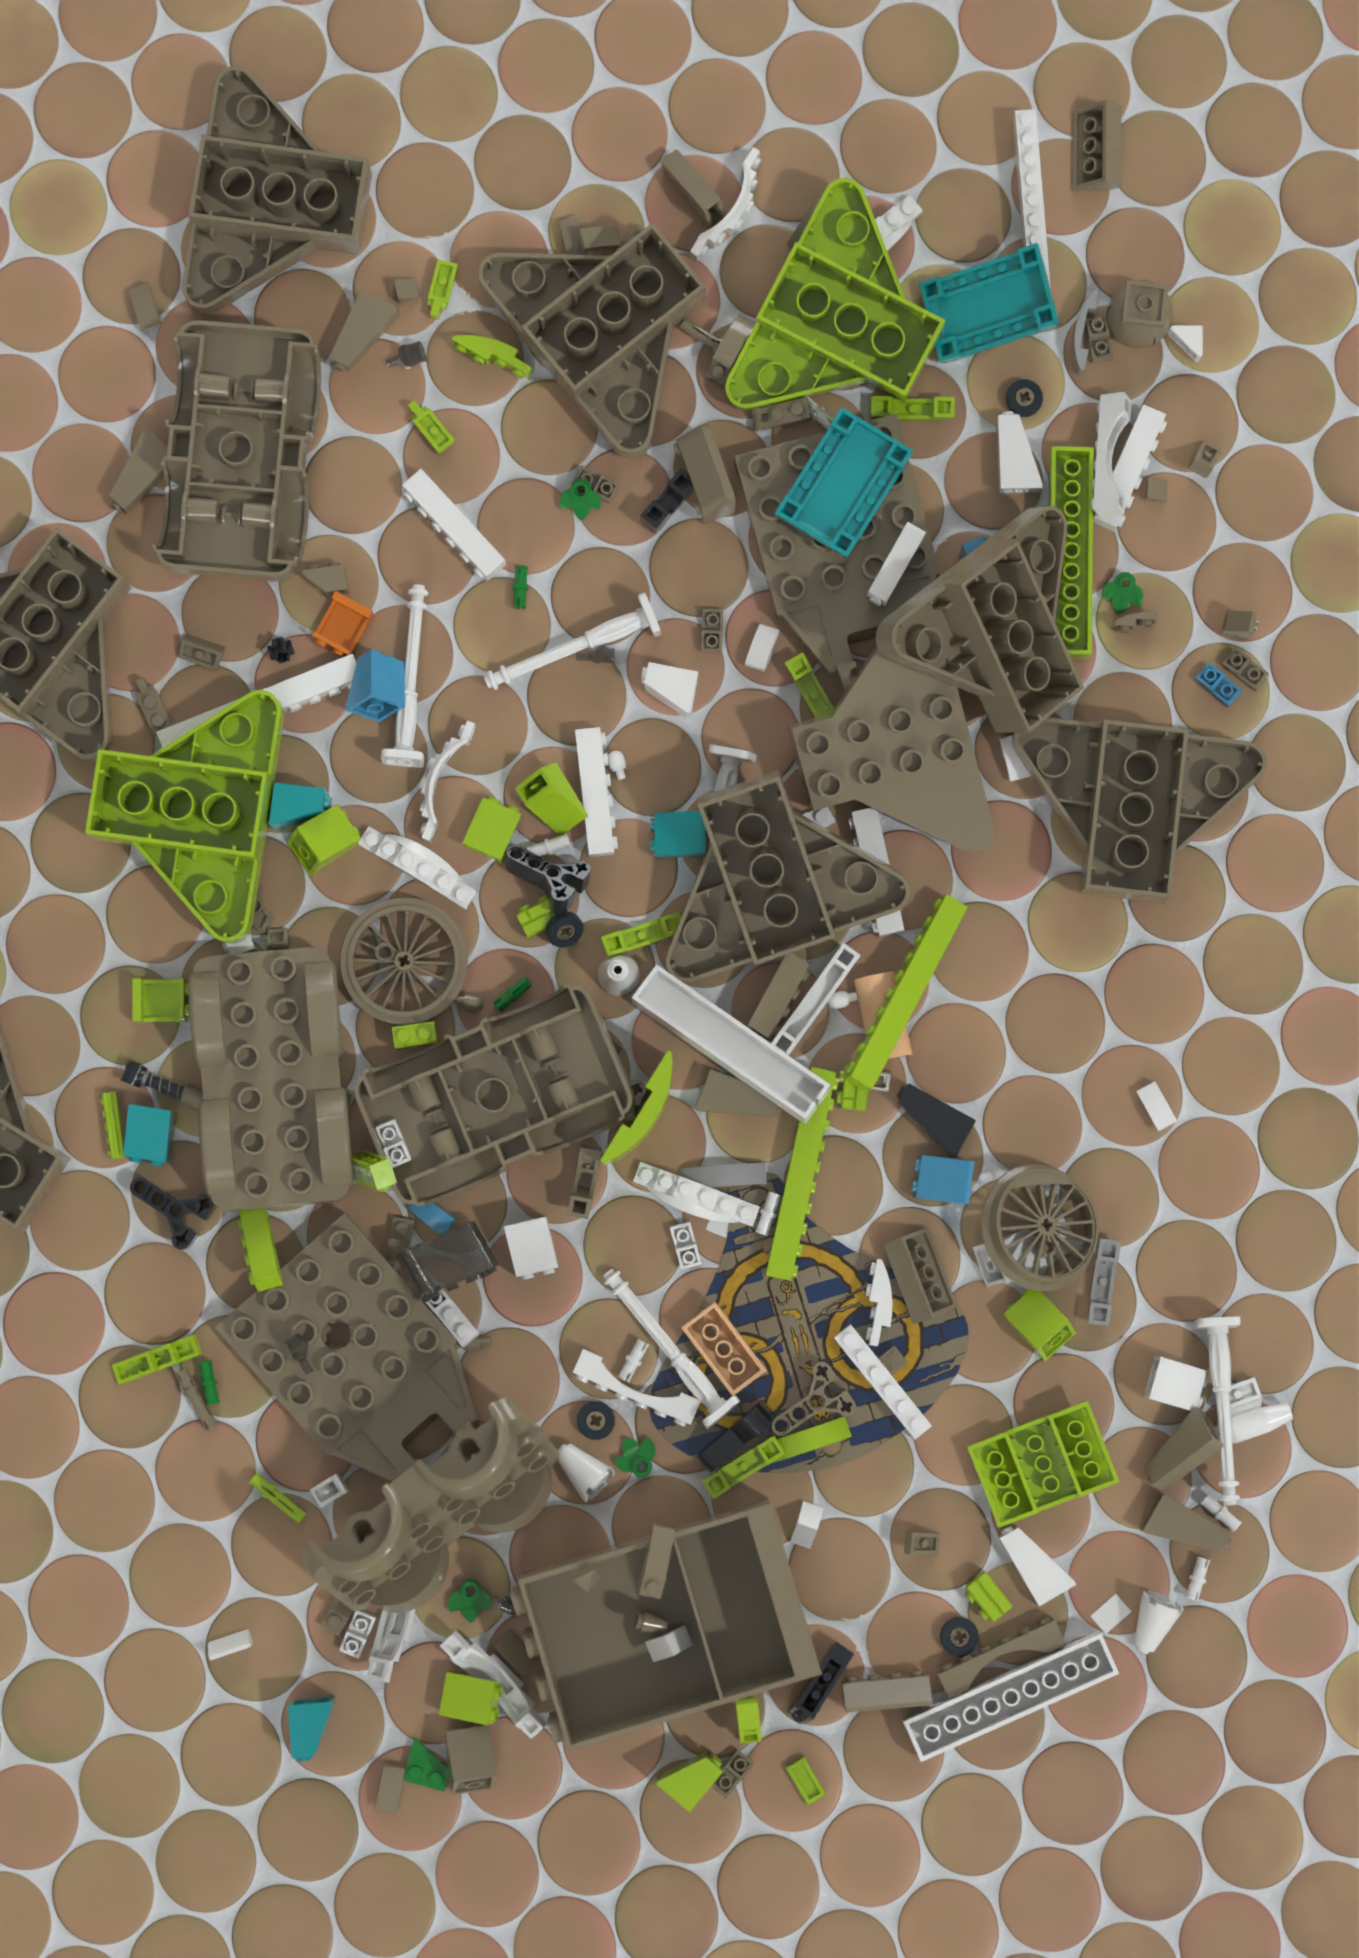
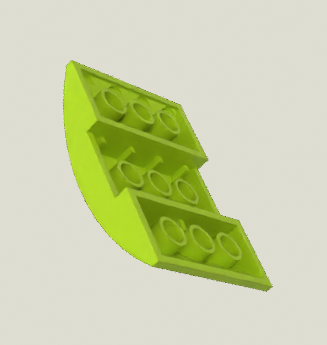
(629, 1138)
(1043, 1463)

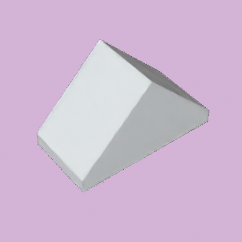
(1189, 339)
(329, 1490)
(806, 1525)
(669, 1644)

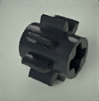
(280, 650)

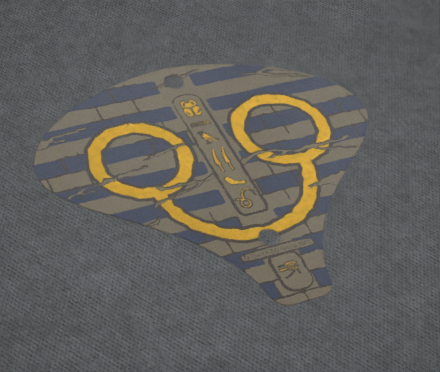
(794, 1327)

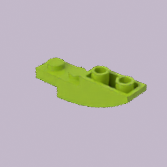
(486, 349)
(748, 1720)

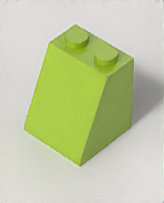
(323, 839)
(1039, 1323)
(691, 1779)

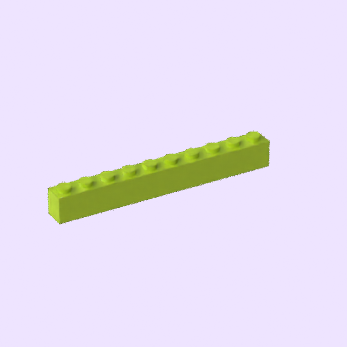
(905, 993)
(799, 1186)

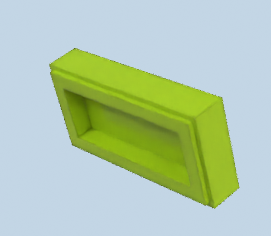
(805, 1780)

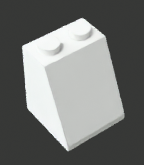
(671, 686)
(531, 1248)
(990, 1273)
(1176, 1383)

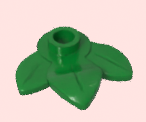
(580, 501)
(1123, 596)
(635, 1453)
(469, 1603)

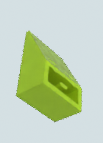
(552, 799)

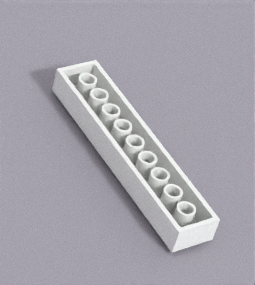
(1010, 1696)

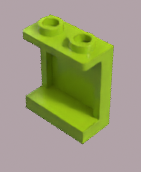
(492, 828)
(160, 1000)
(470, 1698)

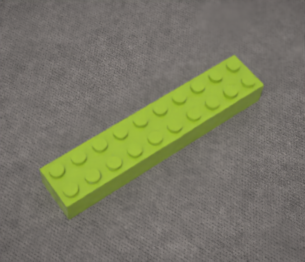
(1071, 492)

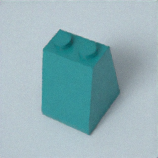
(296, 804)
(678, 835)
(149, 1134)
(308, 1724)

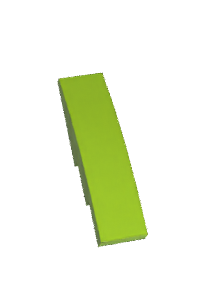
(157, 1359)

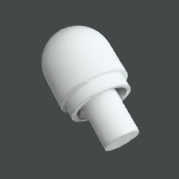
(617, 764)
(841, 999)

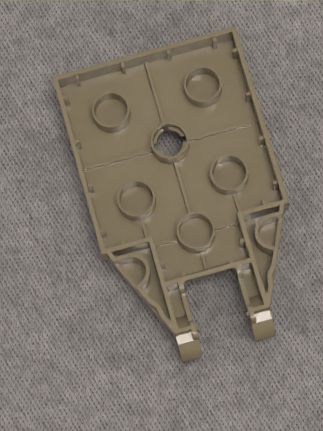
(814, 586)
(379, 1387)

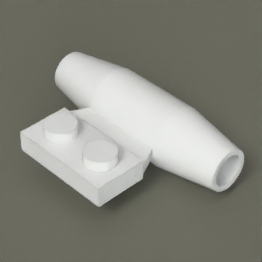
(1248, 1416)

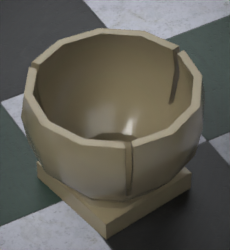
(1140, 313)

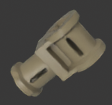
(632, 1115)

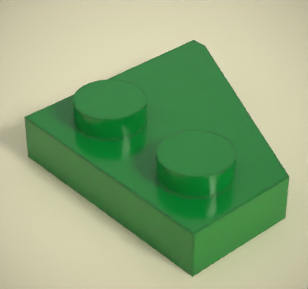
(425, 1768)

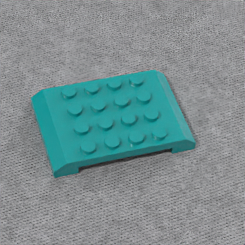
(991, 304)
(844, 483)

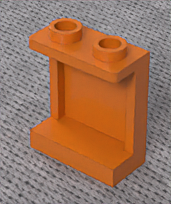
(342, 625)

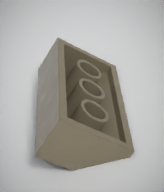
(1097, 147)
(778, 995)
(920, 1275)
(886, 1692)

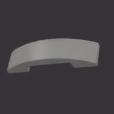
(1080, 354)
(727, 1174)
(1103, 1282)

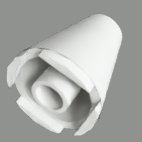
(618, 983)
(584, 1471)
(1155, 1620)

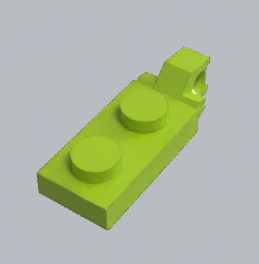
(441, 287)
(431, 427)

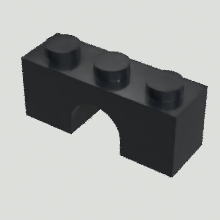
(674, 495)

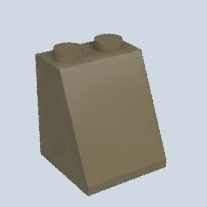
(470, 1759)

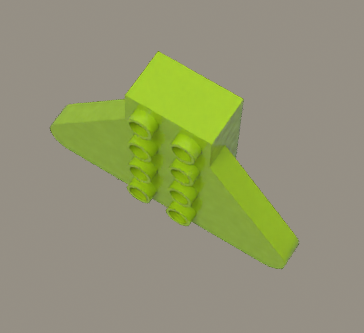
(834, 314)
(199, 809)

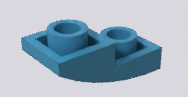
(1218, 685)
(434, 1216)

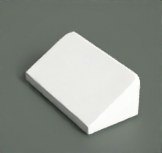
(229, 1644)

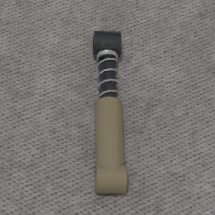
(140, 1076)

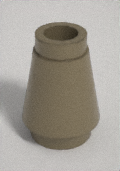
(650, 1623)

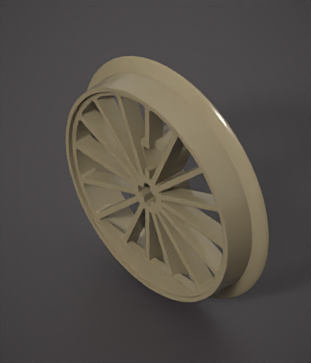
(450, 982)
(1039, 1175)

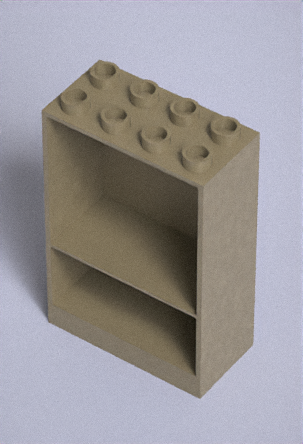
(721, 1582)

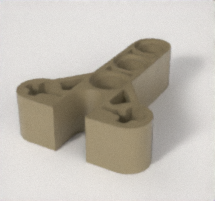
(816, 1388)

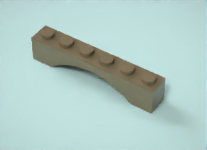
(1042, 1638)

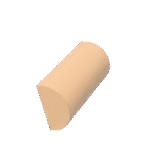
(870, 996)
(723, 1348)

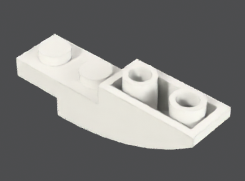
(879, 1292)
(453, 1318)

